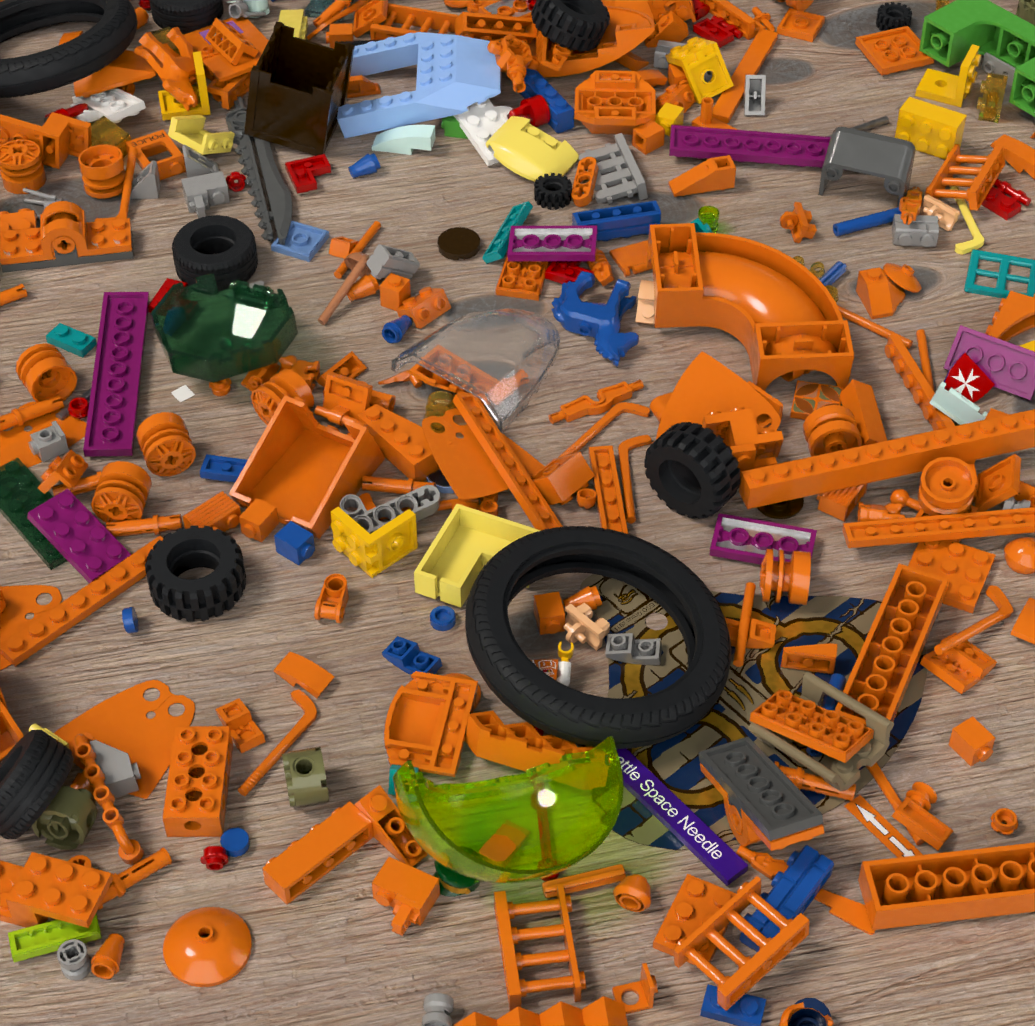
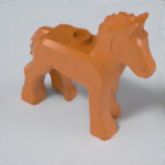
(173, 69)

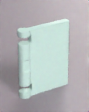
(956, 405)

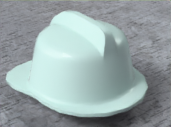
(256, 6)

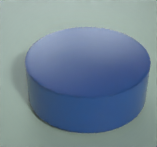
(442, 618)
(130, 620)
(235, 842)

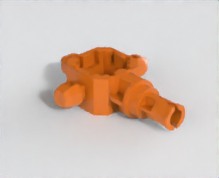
(514, 57)

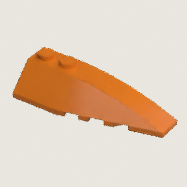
(550, 53)

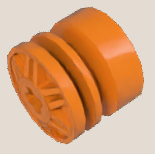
(21, 166)
(102, 171)
(46, 372)
(269, 394)
(165, 444)
(121, 492)
(786, 576)

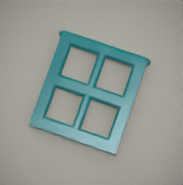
(1002, 275)

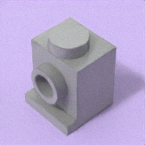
(48, 442)

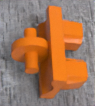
(799, 223)

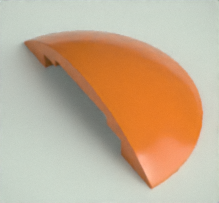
(622, 35)

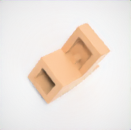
(645, 306)

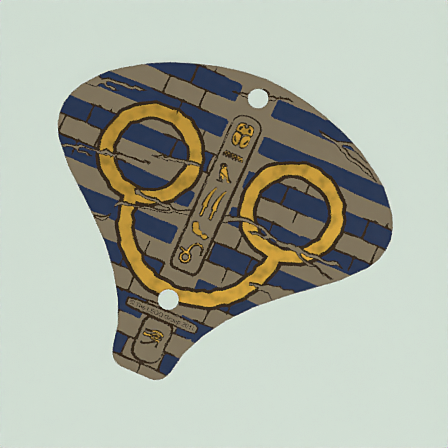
(676, 760)

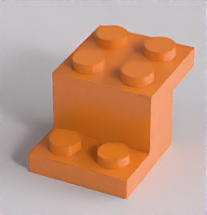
(739, 428)

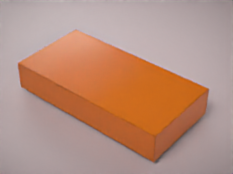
(922, 823)

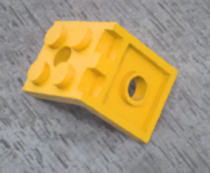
(698, 58)
(949, 87)
(171, 107)
(375, 550)

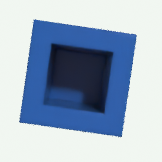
(294, 543)

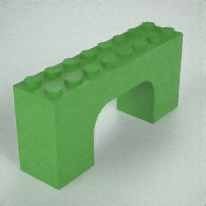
(955, 27)

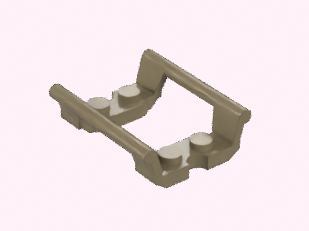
(841, 774)

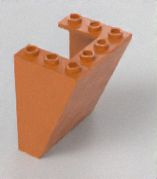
(306, 466)

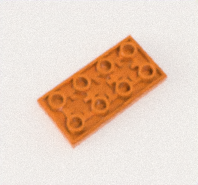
(522, 279)
(812, 725)

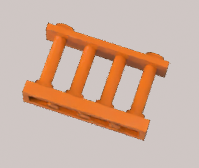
(412, 17)
(978, 186)
(514, 961)
(750, 968)

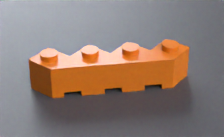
(514, 744)
(599, 1013)

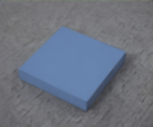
(302, 241)

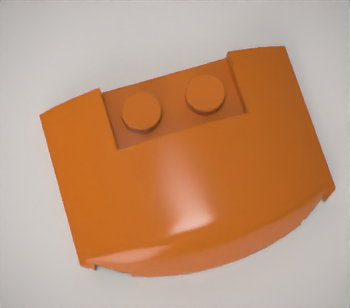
(430, 722)

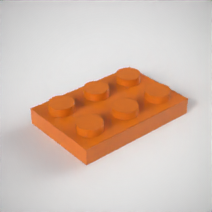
(690, 909)

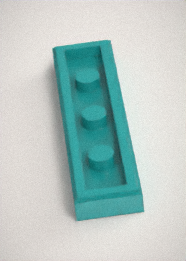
(501, 240)

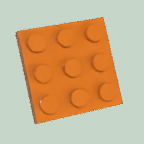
(893, 50)
(961, 564)

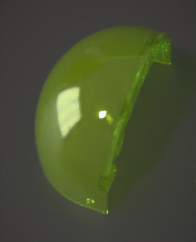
(549, 812)

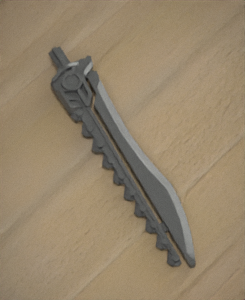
(277, 191)

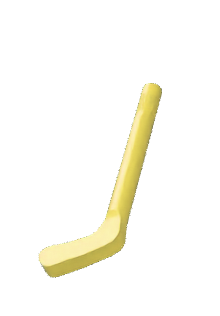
(978, 239)

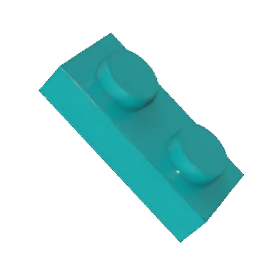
(71, 340)

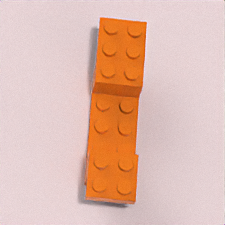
(56, 138)
(51, 890)

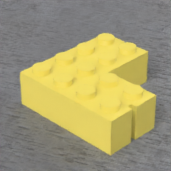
(461, 552)

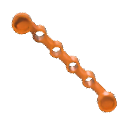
(129, 849)

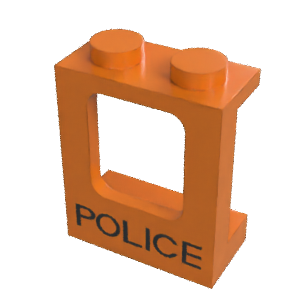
(154, 144)

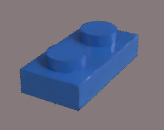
(222, 468)
(745, 1012)

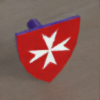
(968, 379)

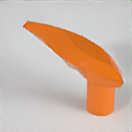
(402, 377)

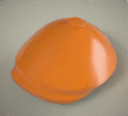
(1021, 555)

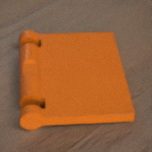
(631, 257)

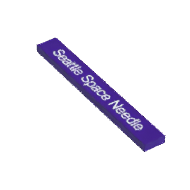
(680, 819)

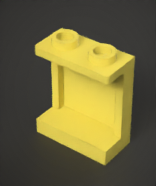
(191, 132)

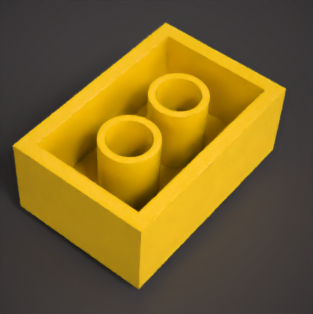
(930, 127)

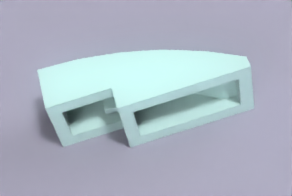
(405, 139)

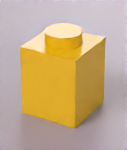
(668, 116)

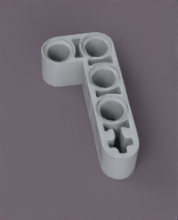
(422, 501)

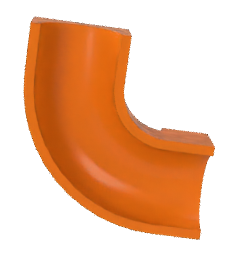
(753, 294)

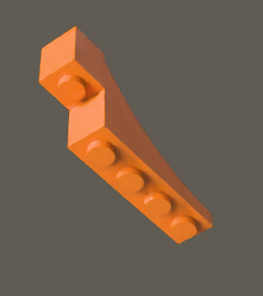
(1015, 316)

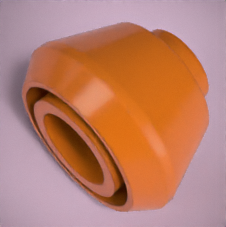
(633, 893)

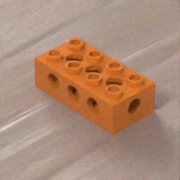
(198, 781)

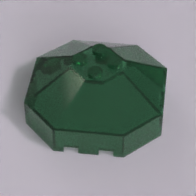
(223, 331)

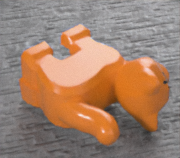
(307, 370)
(875, 512)

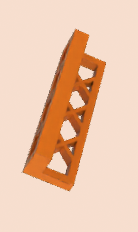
(735, 16)
(233, 38)
(233, 88)

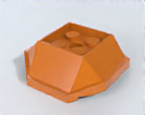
(614, 102)

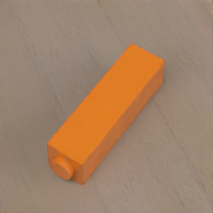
(863, 405)

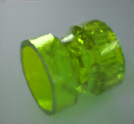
(709, 215)

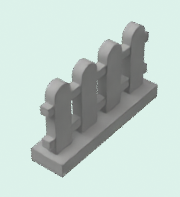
(624, 160)

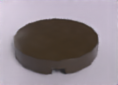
(458, 243)

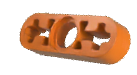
(588, 188)

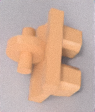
(946, 215)
(582, 628)

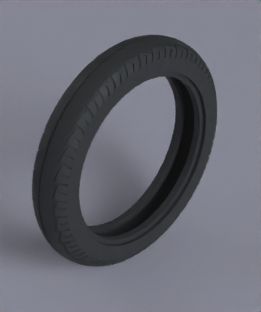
(68, 61)
(572, 713)

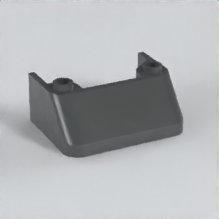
(869, 155)

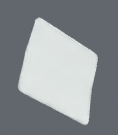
(182, 393)

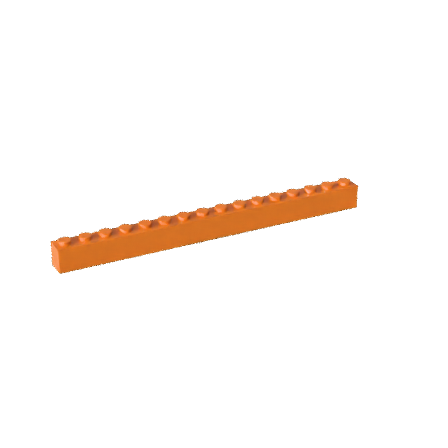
(885, 459)

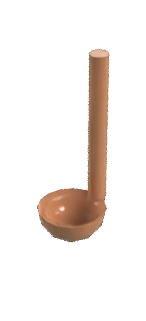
(358, 265)

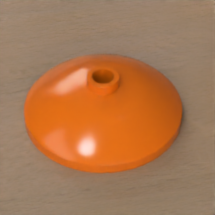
(207, 959)

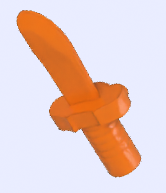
(763, 18)

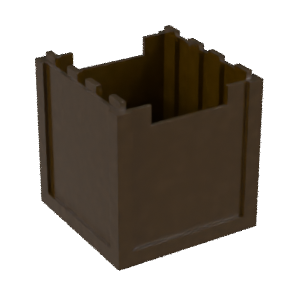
(298, 91)

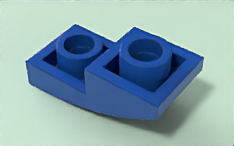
(409, 658)

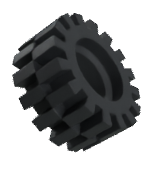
(893, 16)
(552, 191)

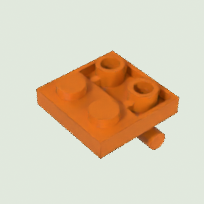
(344, 399)

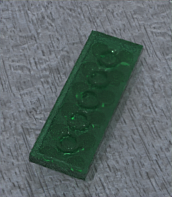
(17, 497)

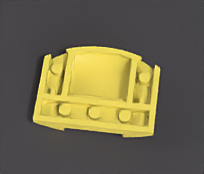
(530, 150)

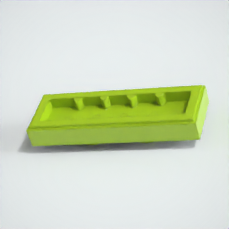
(48, 937)

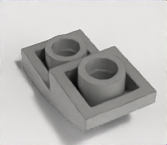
(628, 650)

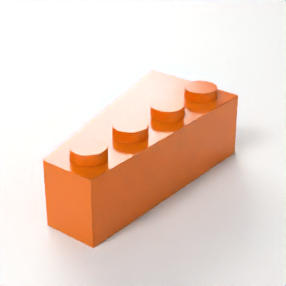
(400, 442)

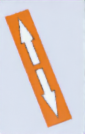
(881, 828)

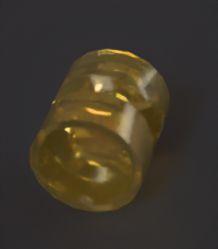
(437, 405)

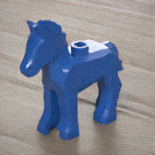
(597, 319)

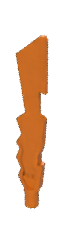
(841, 907)

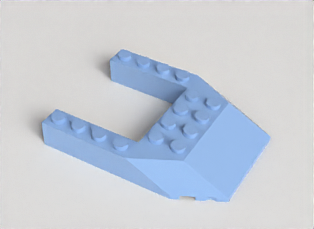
(450, 77)

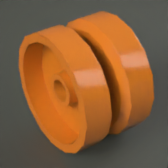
(831, 430)
(946, 487)

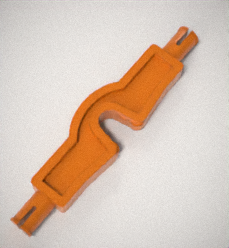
(910, 205)
(586, 406)

